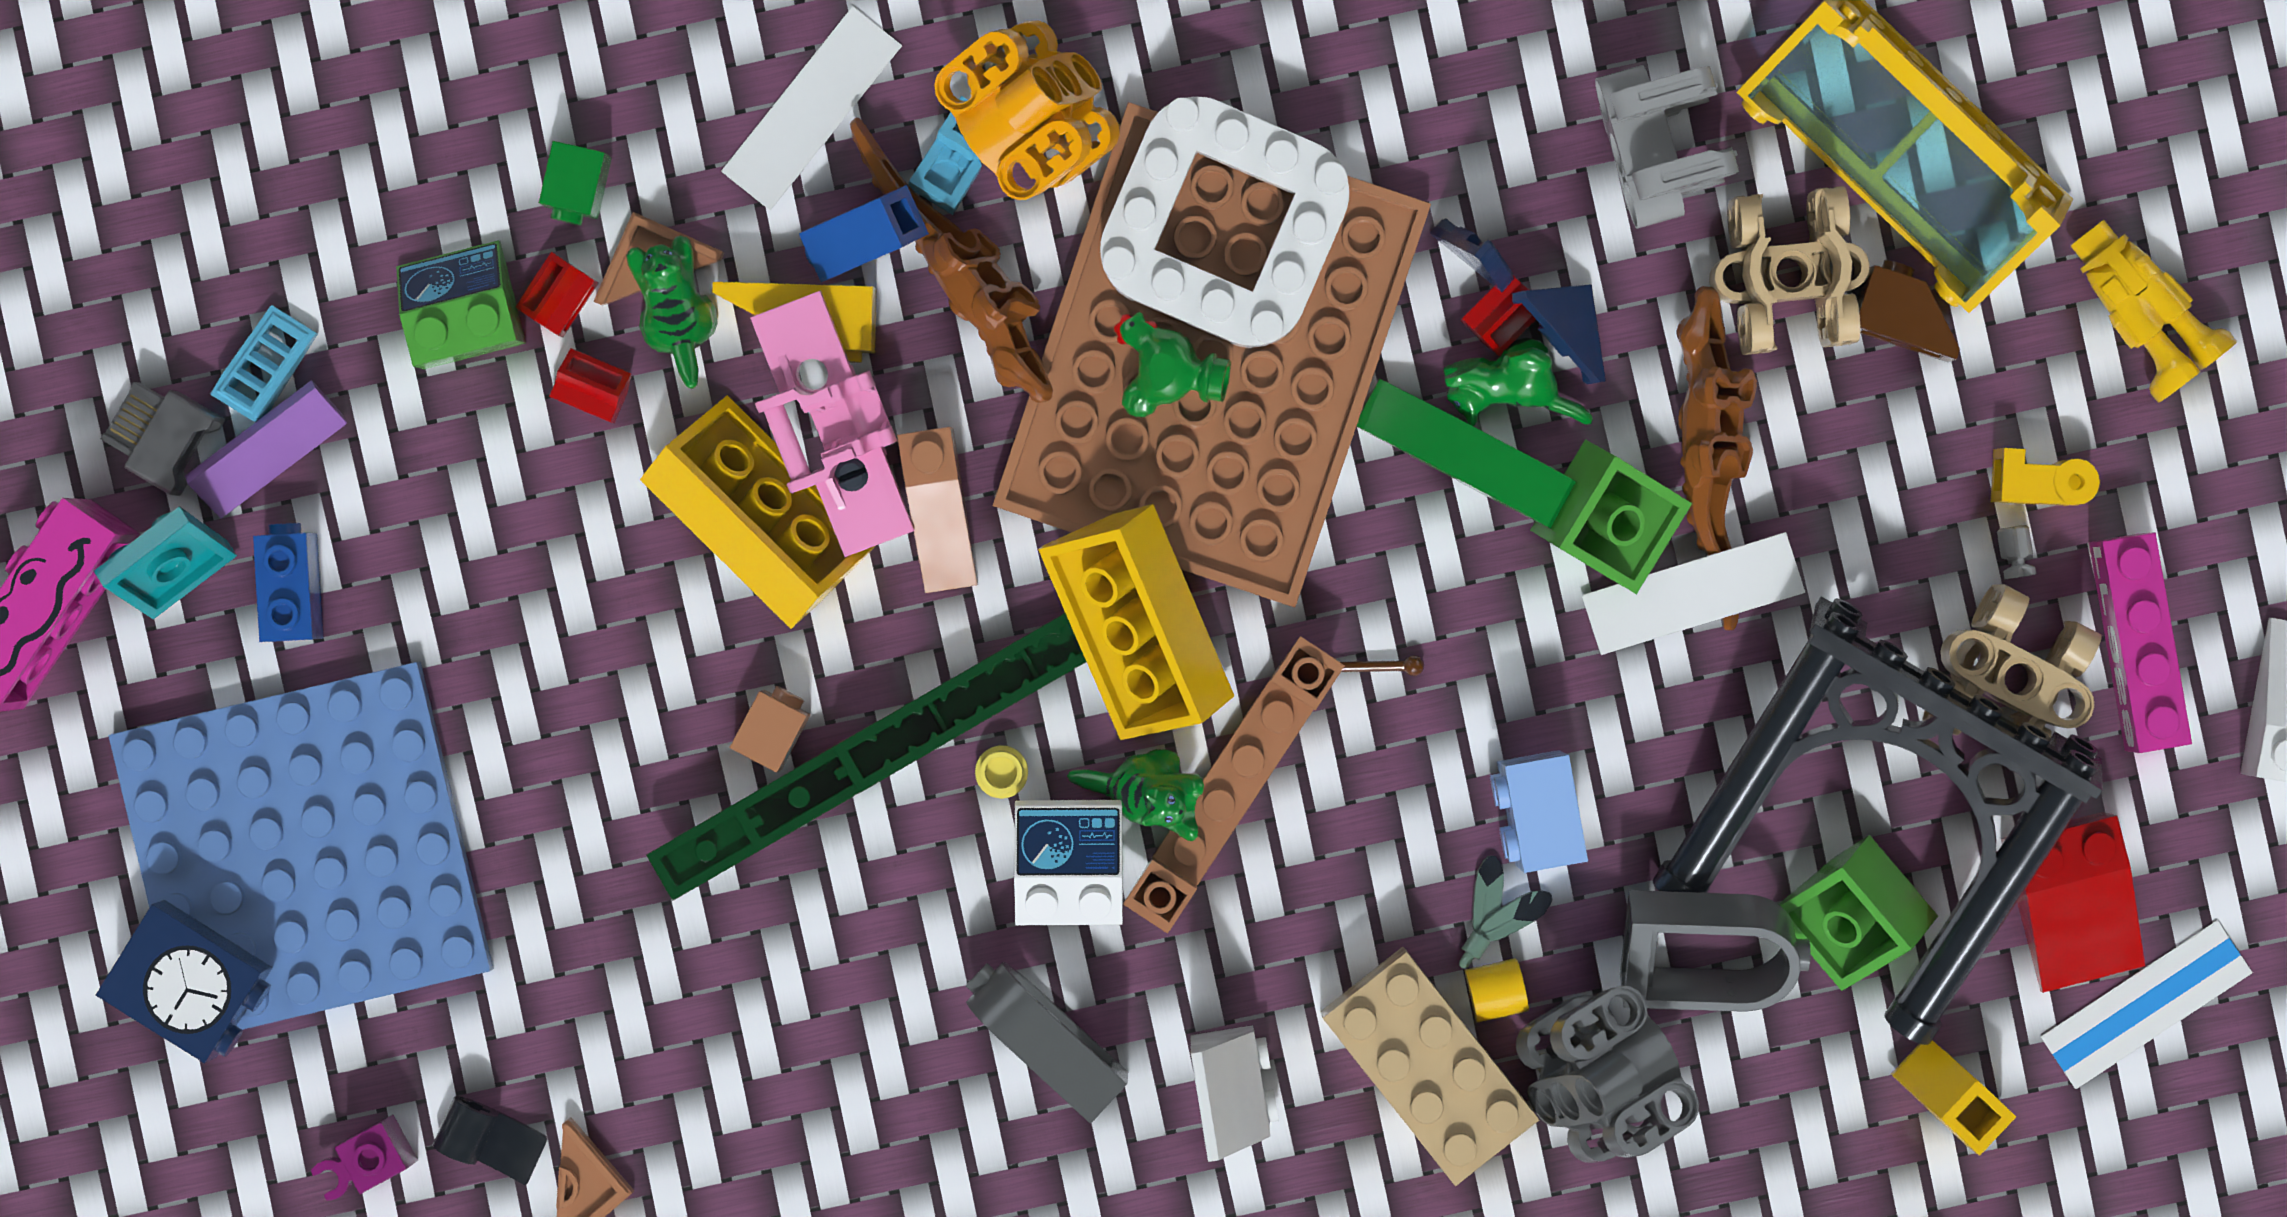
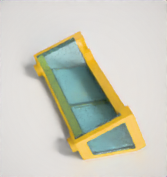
(1909, 146)

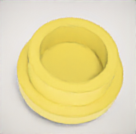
(1001, 771)

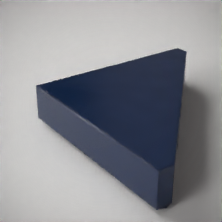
(1483, 258)
(1569, 324)

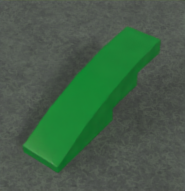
(1465, 453)

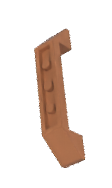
(1234, 782)

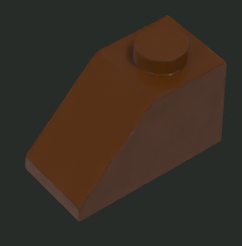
(1904, 312)

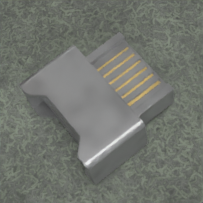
(160, 435)

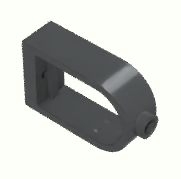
(1714, 915)
(1046, 1039)

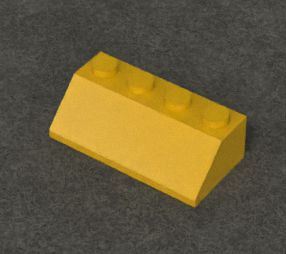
(735, 497)
(1137, 623)

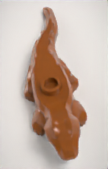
(971, 279)
(1712, 424)

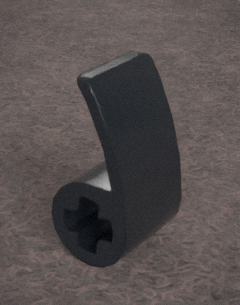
(485, 1135)

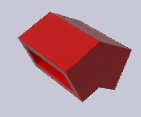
(557, 295)
(1497, 319)
(591, 385)

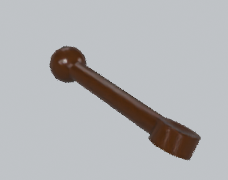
(1412, 666)

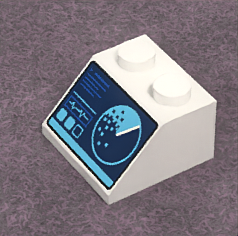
(1068, 862)

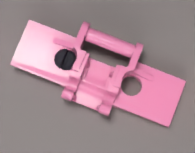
(848, 417)

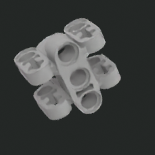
(1642, 143)

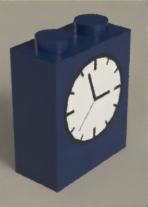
(186, 982)

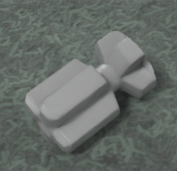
(2015, 546)

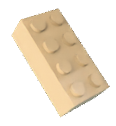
(1429, 1066)

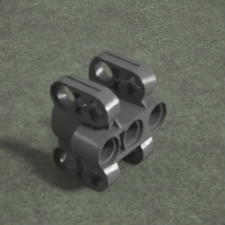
(1605, 1076)

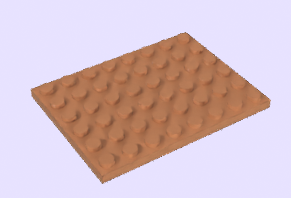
(1233, 478)

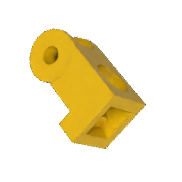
(2055, 484)

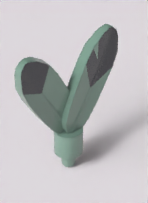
(1490, 919)

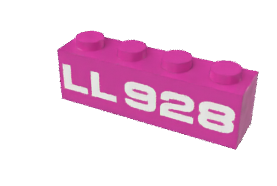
(2140, 642)

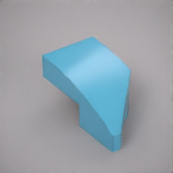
(947, 168)

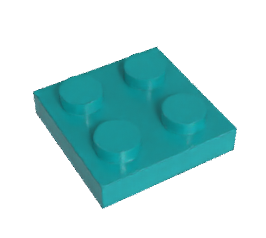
(165, 562)

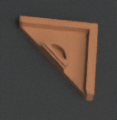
(644, 234)
(586, 1177)

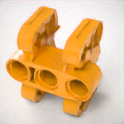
(1028, 108)

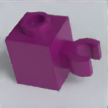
(368, 1158)

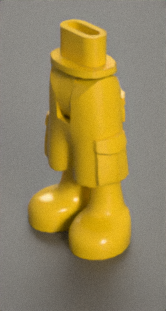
(2144, 300)

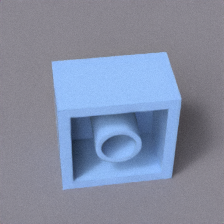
(1540, 811)

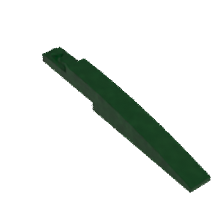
(867, 757)

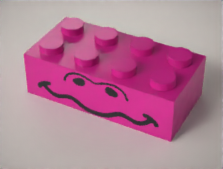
(52, 591)

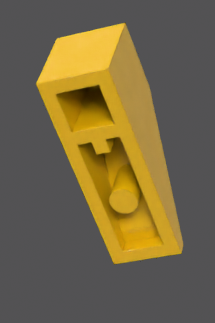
(849, 306)

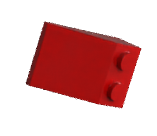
(2083, 907)

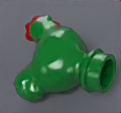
(1167, 367)

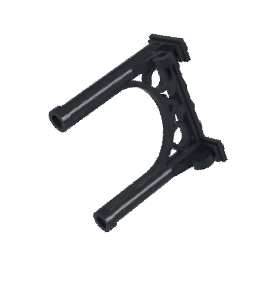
(1838, 638)

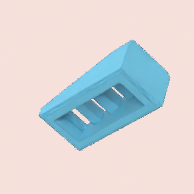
(269, 392)

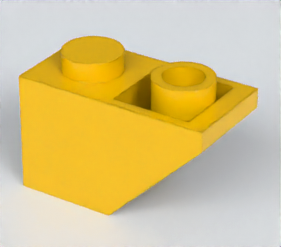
(1953, 1096)

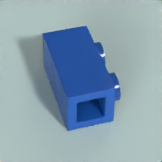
(863, 233)
(288, 584)

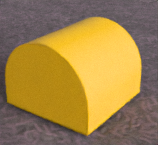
(1497, 990)

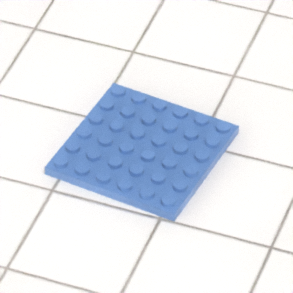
(311, 839)

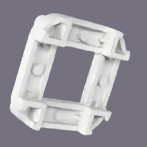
(1255, 149)

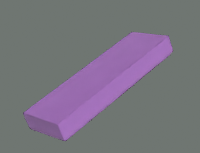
(265, 449)

